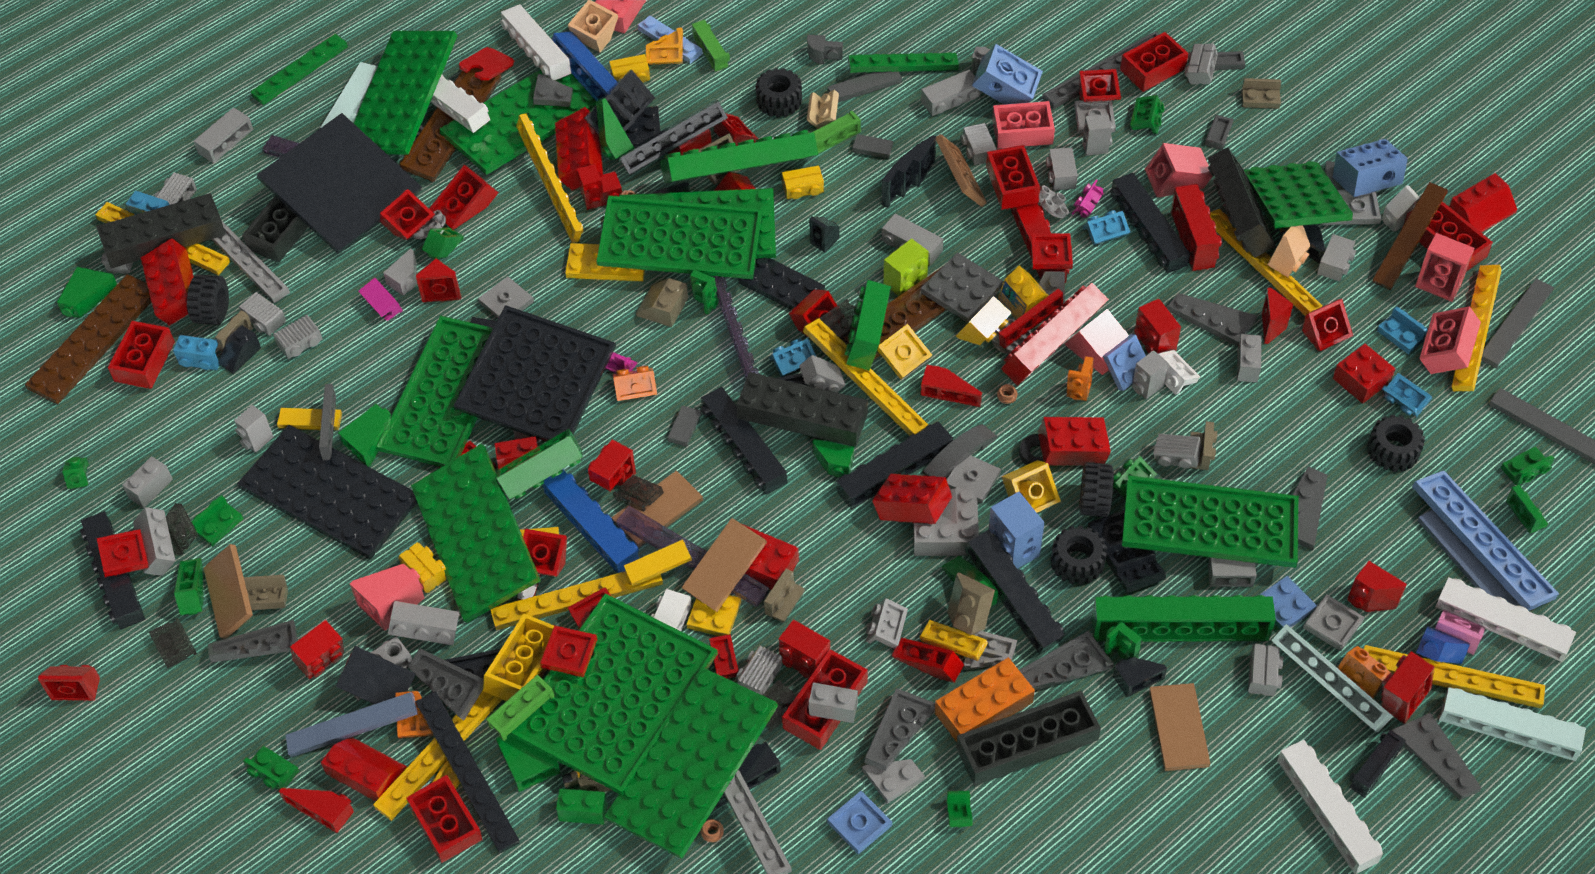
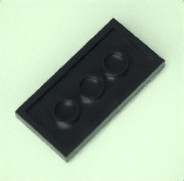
(780, 283)

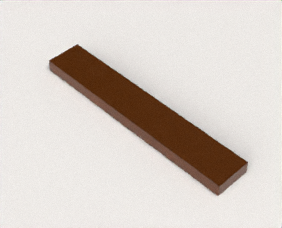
(1410, 236)

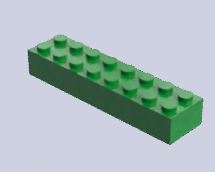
(734, 158)
(1186, 617)

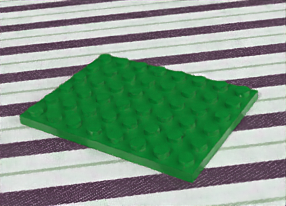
(622, 702)

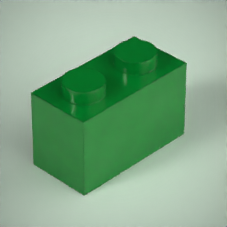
(581, 806)

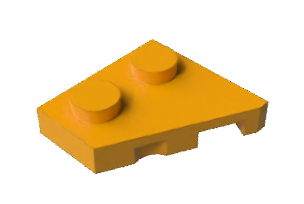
(666, 49)

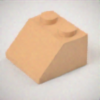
(593, 25)
(1291, 251)

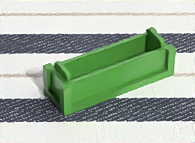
(710, 45)
(837, 131)
(520, 706)

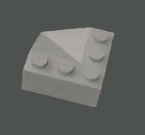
(953, 528)

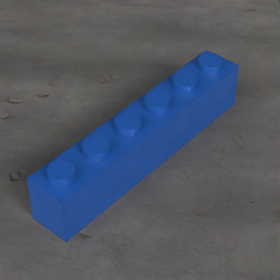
(584, 65)
(591, 521)

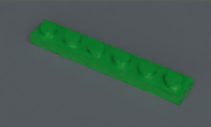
(903, 62)
(299, 69)

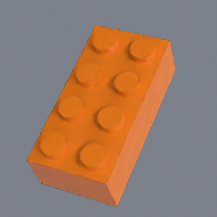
(985, 699)

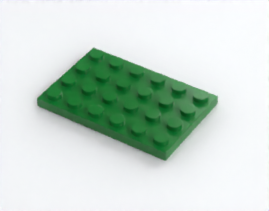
(1297, 195)

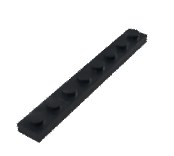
(467, 772)

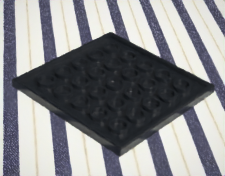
(337, 182)
(534, 375)

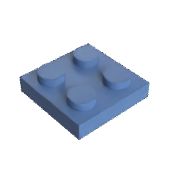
(1123, 359)
(1290, 603)
(859, 822)

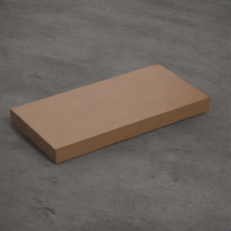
(961, 170)
(676, 500)
(724, 564)
(228, 591)
(1179, 727)

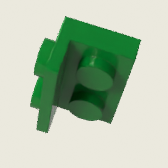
(1147, 113)
(704, 290)
(1527, 466)
(1135, 467)
(1525, 510)
(216, 521)
(1123, 641)
(271, 768)

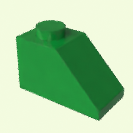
(441, 242)
(834, 457)

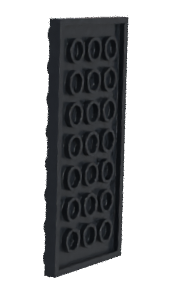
(330, 495)

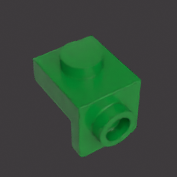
(75, 472)
(959, 809)

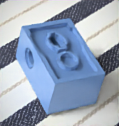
(1006, 77)
(1369, 167)
(1017, 528)

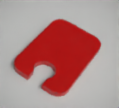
(489, 61)

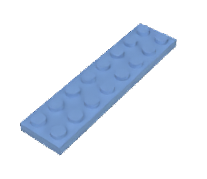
(1485, 540)

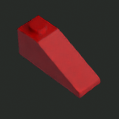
(947, 386)
(929, 659)
(322, 806)

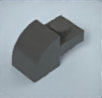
(820, 49)

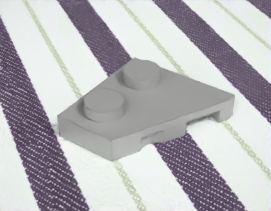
(996, 651)
(895, 780)

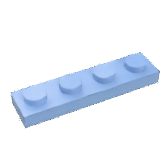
(656, 29)

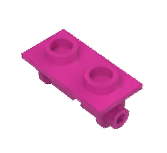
(1091, 193)
(620, 362)

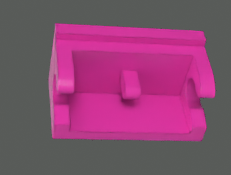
(380, 299)

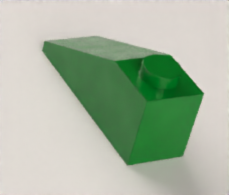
(611, 134)
(960, 565)
(189, 587)

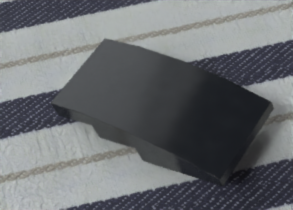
(627, 100)
(909, 170)
(1131, 566)

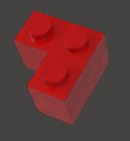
(597, 187)
(612, 466)

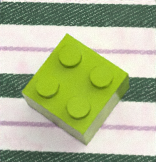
(906, 267)

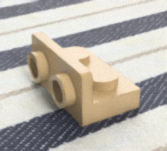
(822, 109)

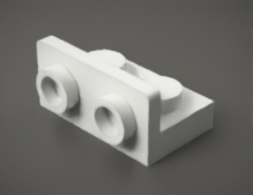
(1178, 372)

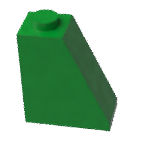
(85, 291)
(365, 433)
(526, 763)

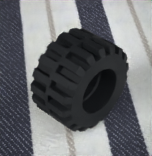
(778, 92)
(207, 299)
(1394, 456)
(1096, 489)
(1075, 569)

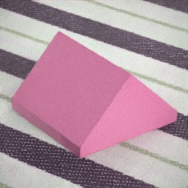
(1461, 629)

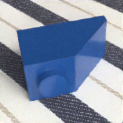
(1442, 647)

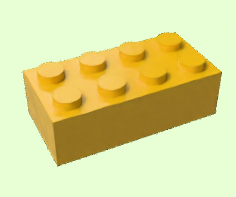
(518, 658)

